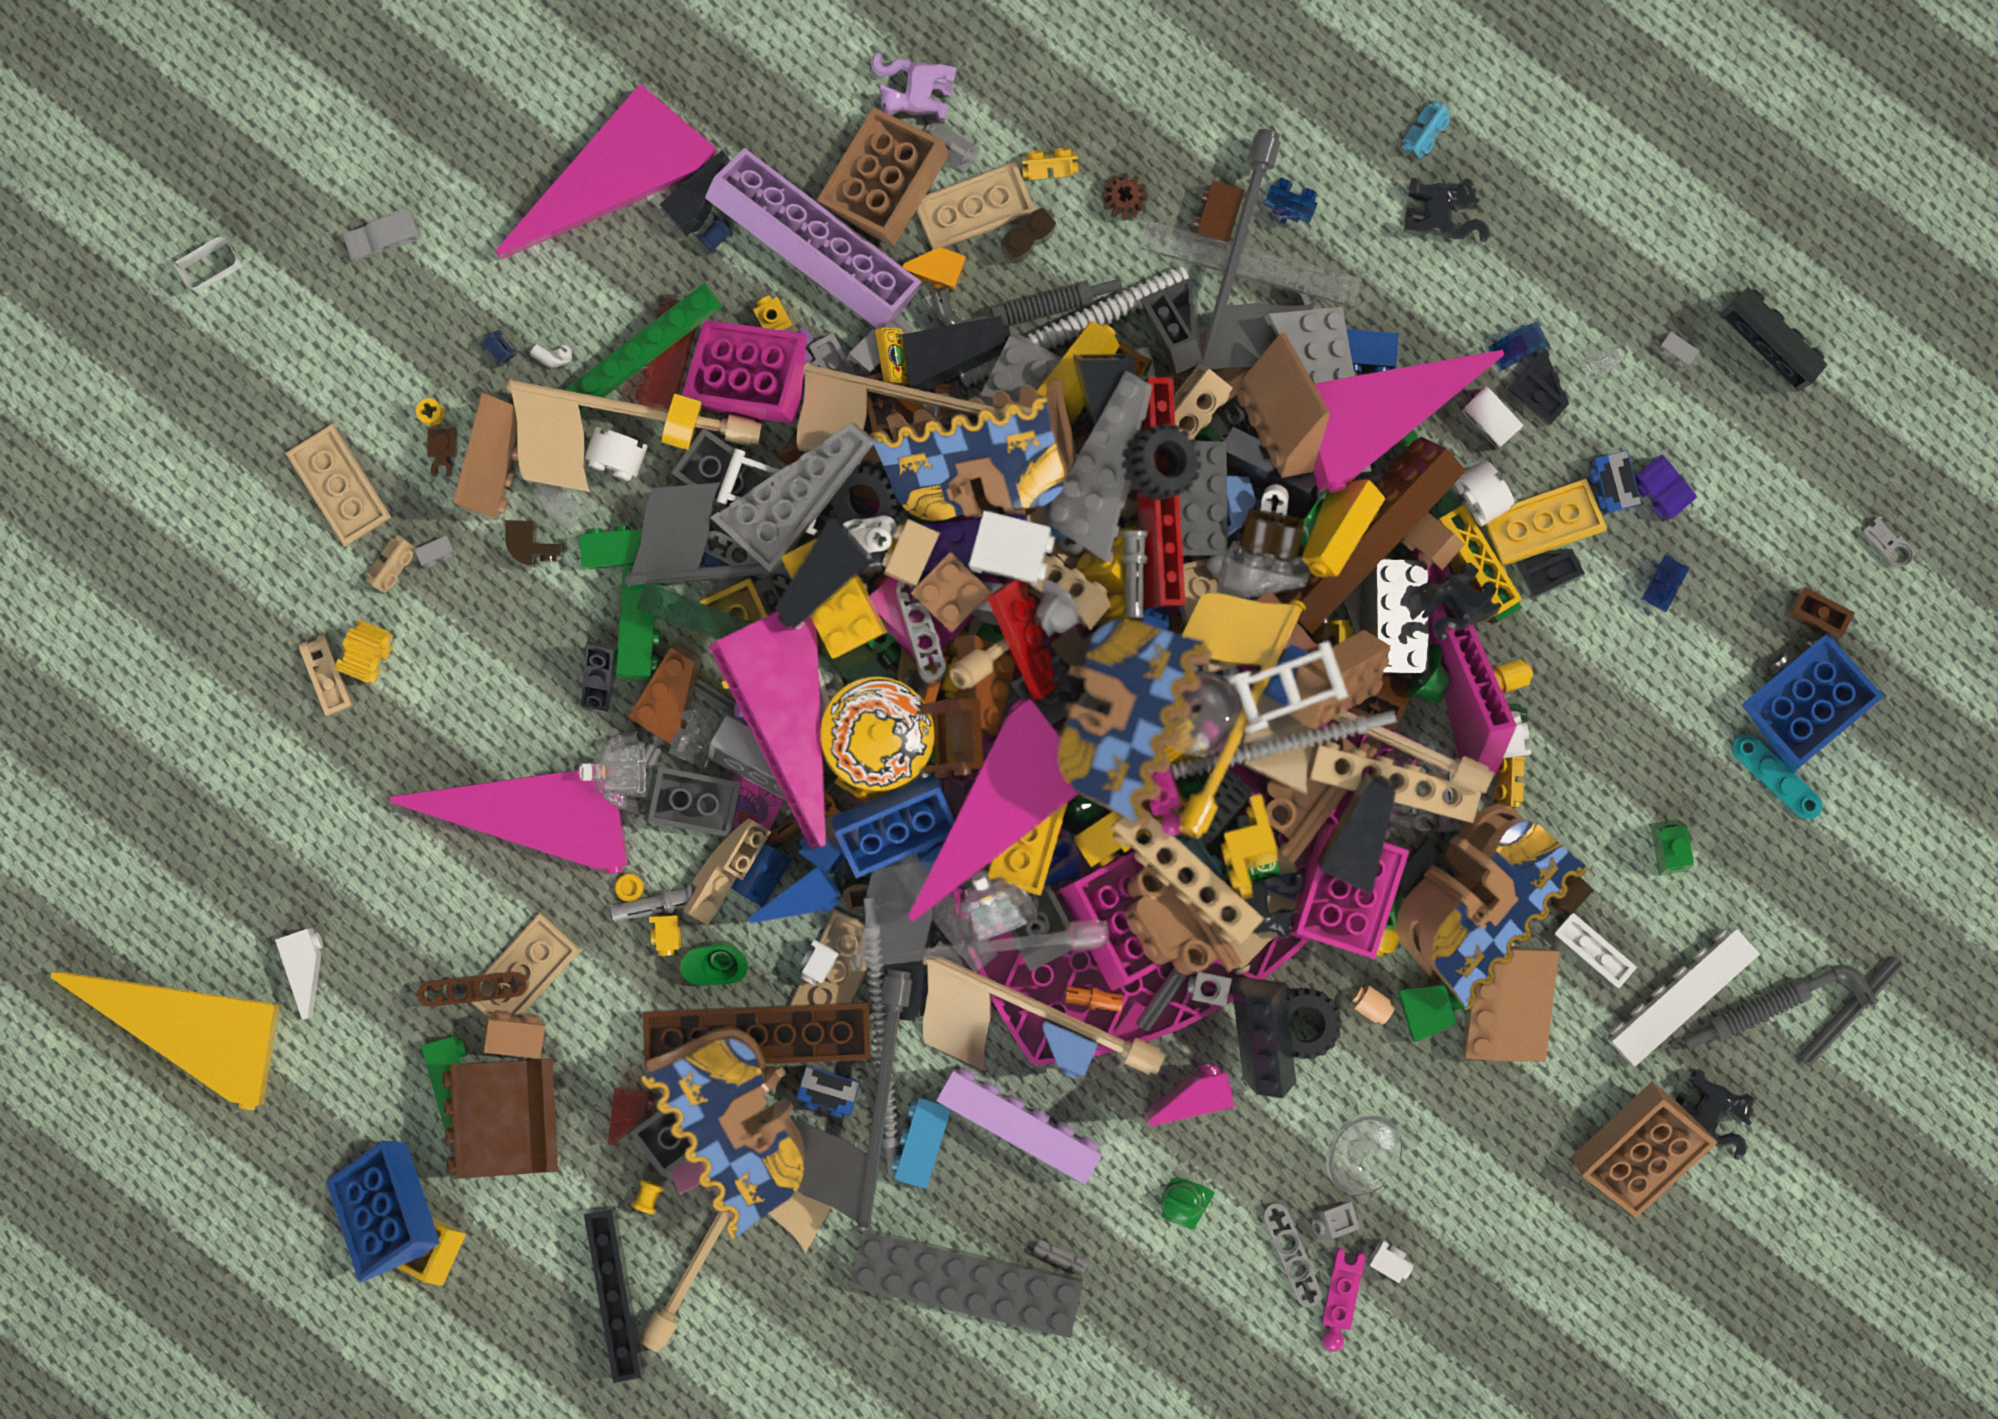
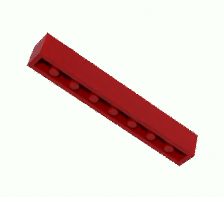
(1161, 518)

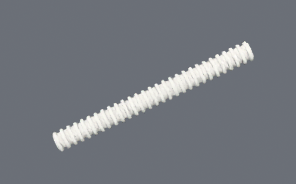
(1102, 313)

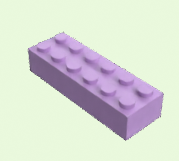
(1019, 1125)

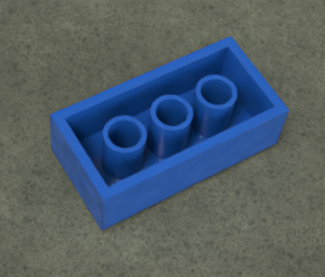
(894, 825)

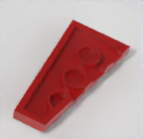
(1017, 621)

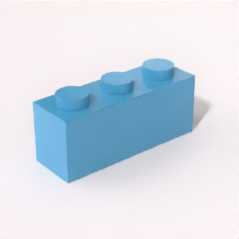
(921, 1142)

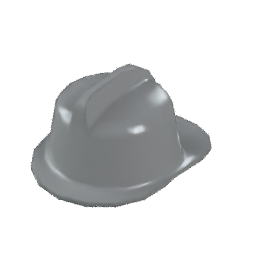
(1057, 609)

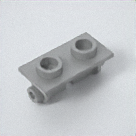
(961, 151)

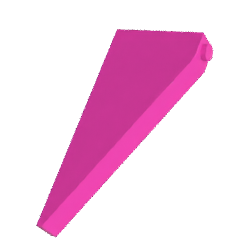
(628, 160)
(1381, 408)
(778, 693)
(1473, 696)
(1008, 800)
(540, 812)

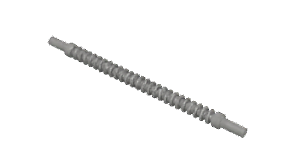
(1360, 725)
(890, 1140)

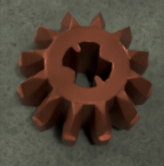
(1113, 196)

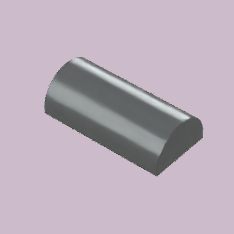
(658, 1143)

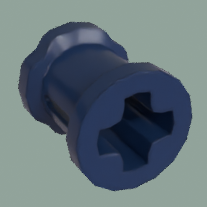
(714, 235)
(499, 348)

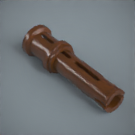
(791, 827)

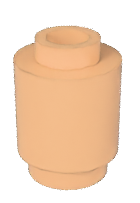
(1372, 1004)

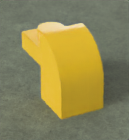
(681, 422)

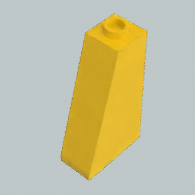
(1093, 340)
(1340, 526)

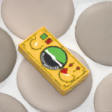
(892, 356)

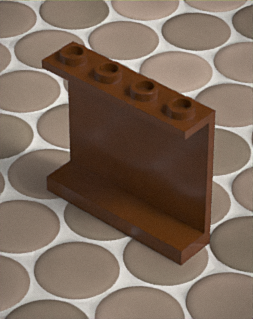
(500, 1118)

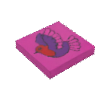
(755, 804)

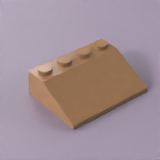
(884, 176)
(1285, 408)
(489, 459)
(1515, 1010)
(1643, 1150)

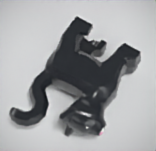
(1438, 212)
(1460, 599)
(1280, 920)
(1713, 1105)

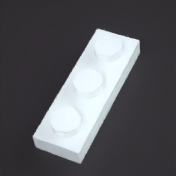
(1595, 950)

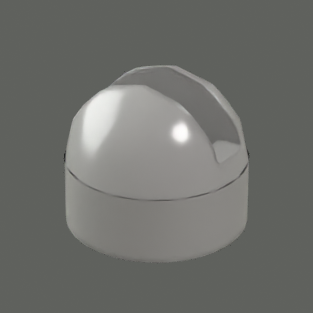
(1214, 564)

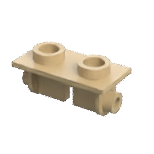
(398, 554)

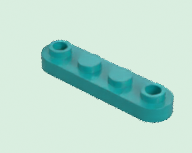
(1776, 776)

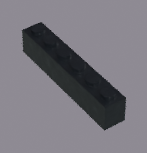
(614, 1294)

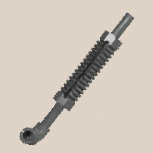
(1030, 307)
(1779, 1000)

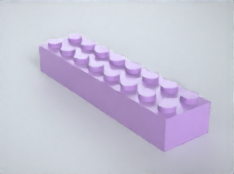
(812, 239)

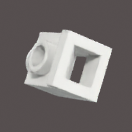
(1519, 743)
(818, 963)
(1390, 1261)

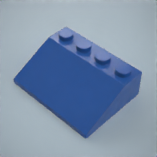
(1811, 702)
(808, 895)
(382, 1210)

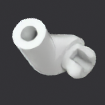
(553, 358)

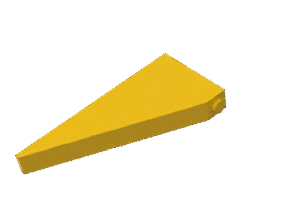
(208, 1035)

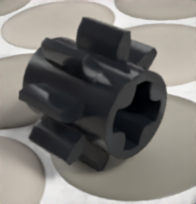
(1067, 685)

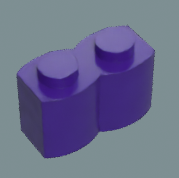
(1664, 488)

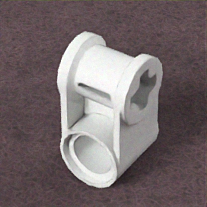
(873, 532)

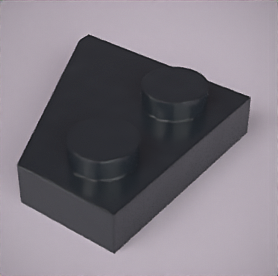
(1541, 389)
(1549, 570)

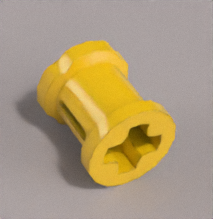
(422, 408)
(647, 1196)

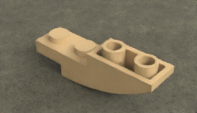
(727, 862)

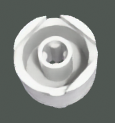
(616, 453)
(1484, 493)

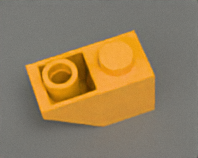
(938, 267)

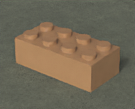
(1361, 666)

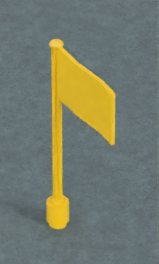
(1236, 634)

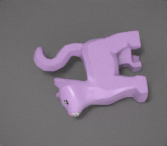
(921, 82)

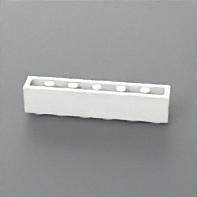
(1683, 996)

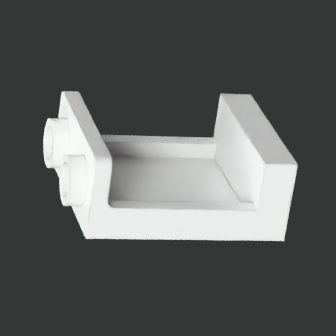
(1012, 548)

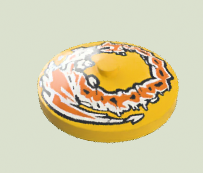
(876, 734)

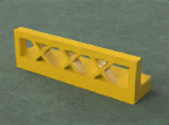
(1485, 556)

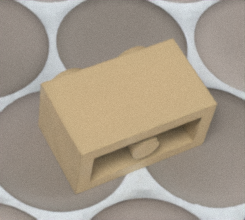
(910, 553)

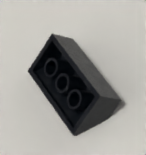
(1774, 339)
(1264, 1035)

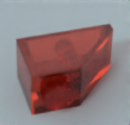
(628, 1110)

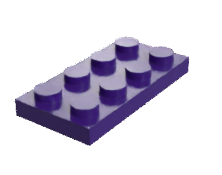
(959, 539)

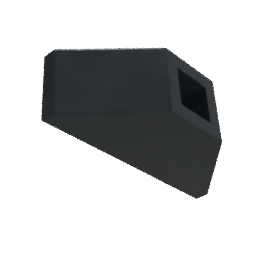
(599, 675)

